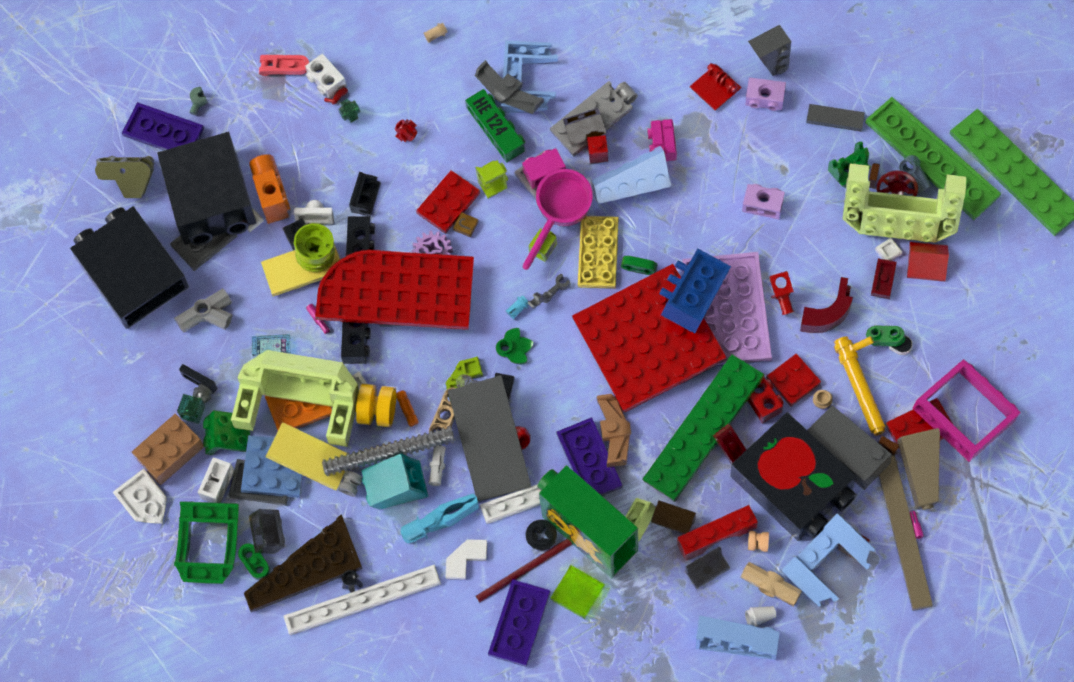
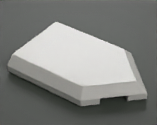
(142, 498)

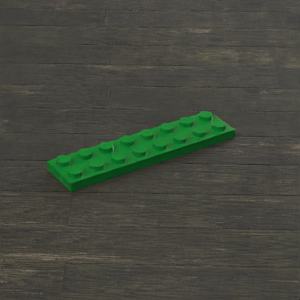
(695, 437)

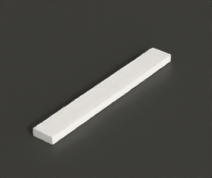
(362, 600)

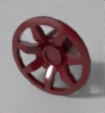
(897, 183)

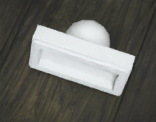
(315, 213)

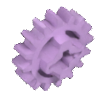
(430, 244)

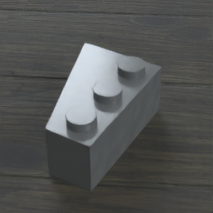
(773, 49)

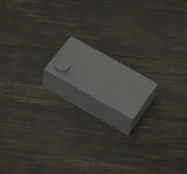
(851, 446)

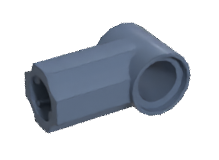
(916, 172)

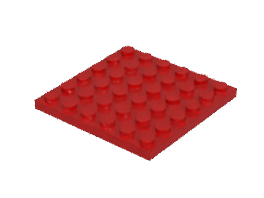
(641, 348)

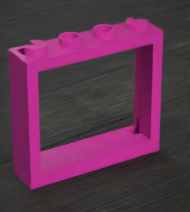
(947, 429)

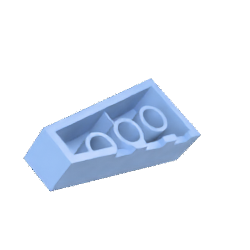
(633, 178)
(736, 638)

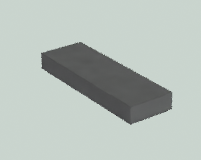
(835, 117)

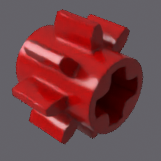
(406, 130)

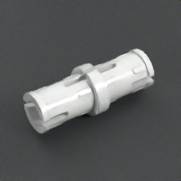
(437, 465)

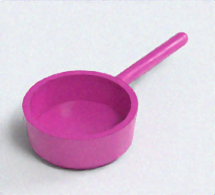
(563, 200)

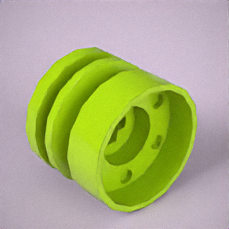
(316, 238)

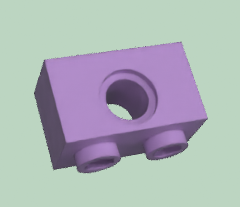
(774, 89)
(753, 205)

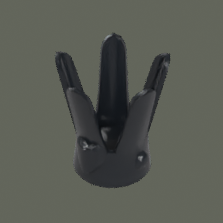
(350, 579)

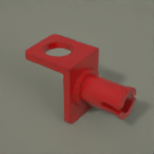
(782, 294)

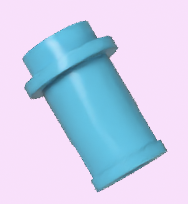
(518, 306)

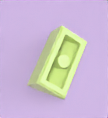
(641, 515)

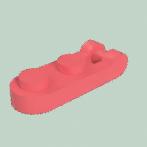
(283, 64)

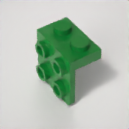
(222, 434)

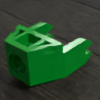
(859, 156)

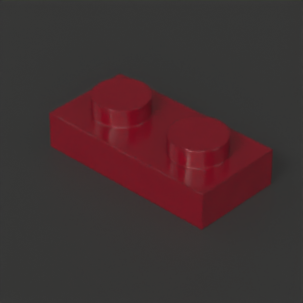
(883, 278)
(729, 443)

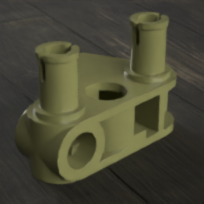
(134, 179)

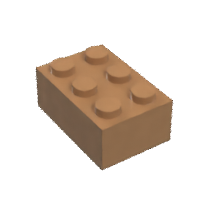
(168, 449)

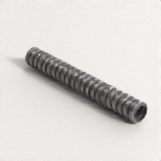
(387, 451)

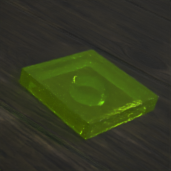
(577, 592)

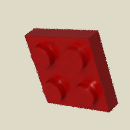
(793, 379)

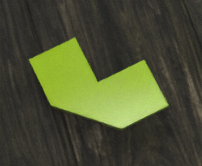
(469, 367)

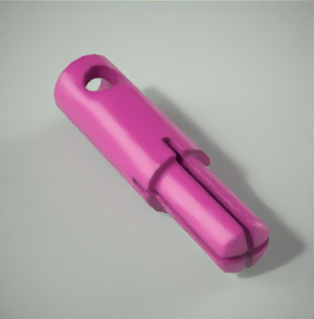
(312, 310)

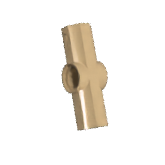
(771, 584)

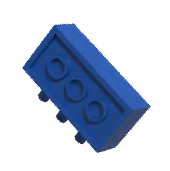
(694, 290)

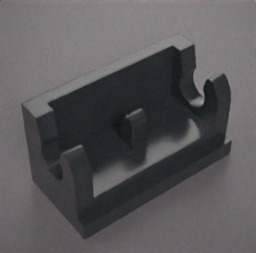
(364, 194)

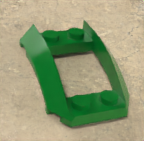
(213, 513)

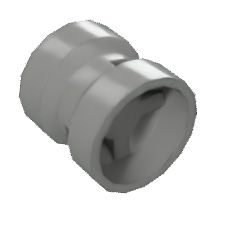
(350, 483)

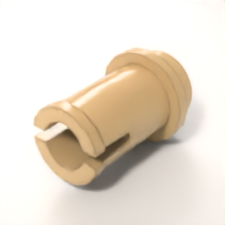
(435, 32)

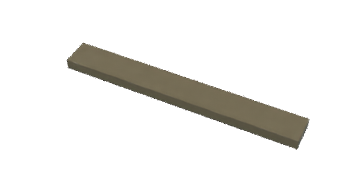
(905, 537)

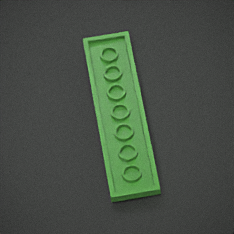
(936, 159)
(1015, 171)

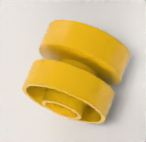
(370, 404)

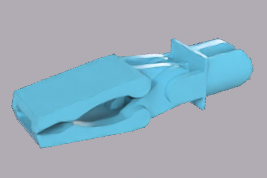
(439, 518)

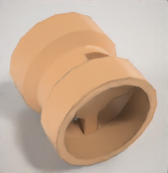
(758, 541)

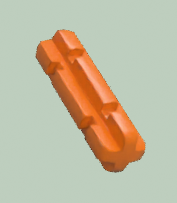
(407, 408)

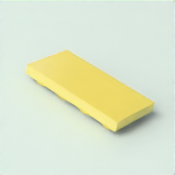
(598, 252)
(286, 274)
(304, 455)

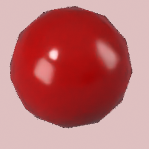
(523, 436)

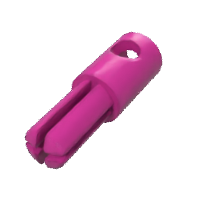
(916, 526)

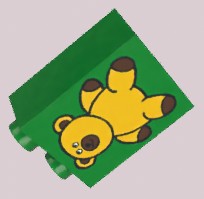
(587, 520)

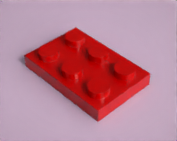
(448, 201)
(912, 422)

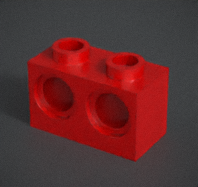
(758, 400)

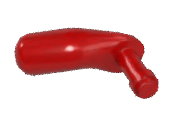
(337, 96)

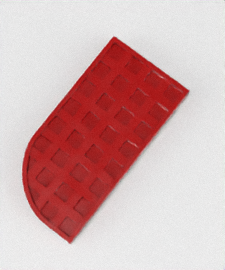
(398, 289)

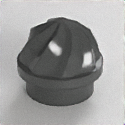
(202, 392)

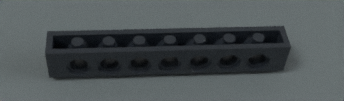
(357, 353)

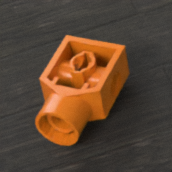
(269, 188)

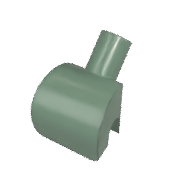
(198, 100)

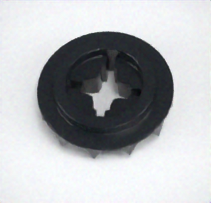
(539, 526)

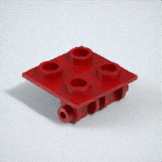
(715, 86)

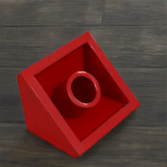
(927, 261)

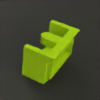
(492, 178)

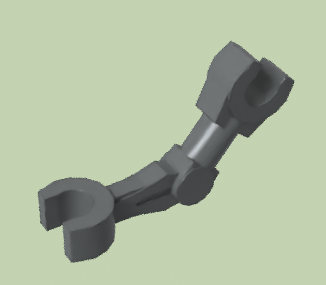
(546, 296)

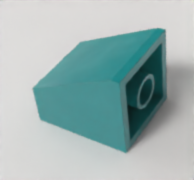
(394, 482)

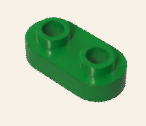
(884, 335)
(254, 562)

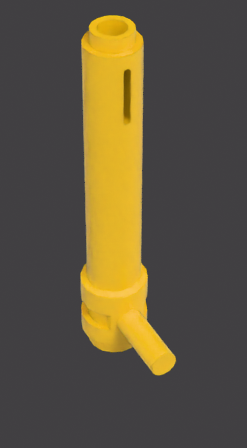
(849, 359)

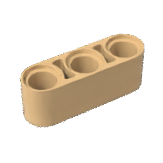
(444, 405)

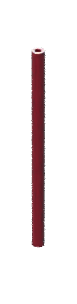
(523, 570)

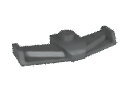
(507, 89)

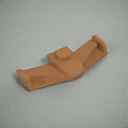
(614, 429)

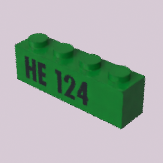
(495, 126)

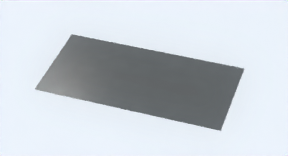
(489, 438)

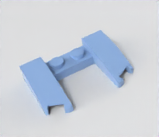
(526, 52)
(835, 532)

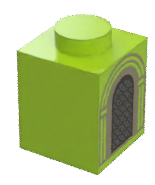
(547, 247)

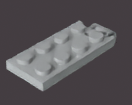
(610, 111)

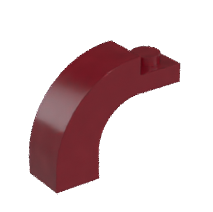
(828, 318)

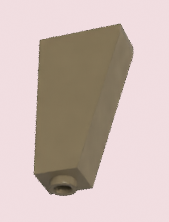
(921, 465)

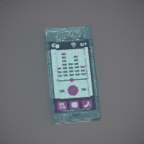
(277, 343)

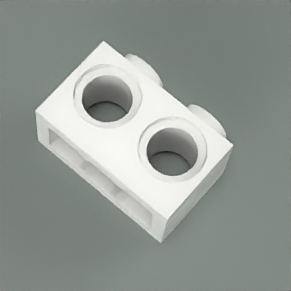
(328, 74)
(216, 481)

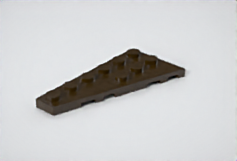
(310, 566)

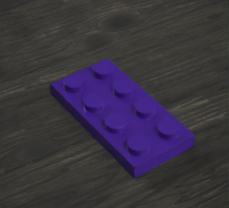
(160, 128)
(589, 456)
(519, 623)

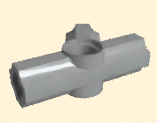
(213, 315)

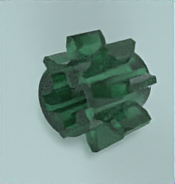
(349, 110)

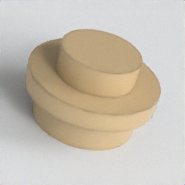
(822, 399)

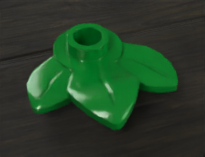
(517, 346)

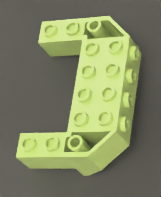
(901, 214)
(298, 380)

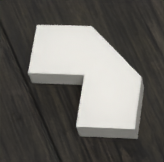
(468, 551)

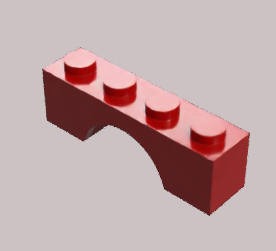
(700, 539)

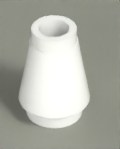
(759, 615)

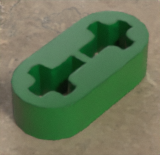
(639, 265)

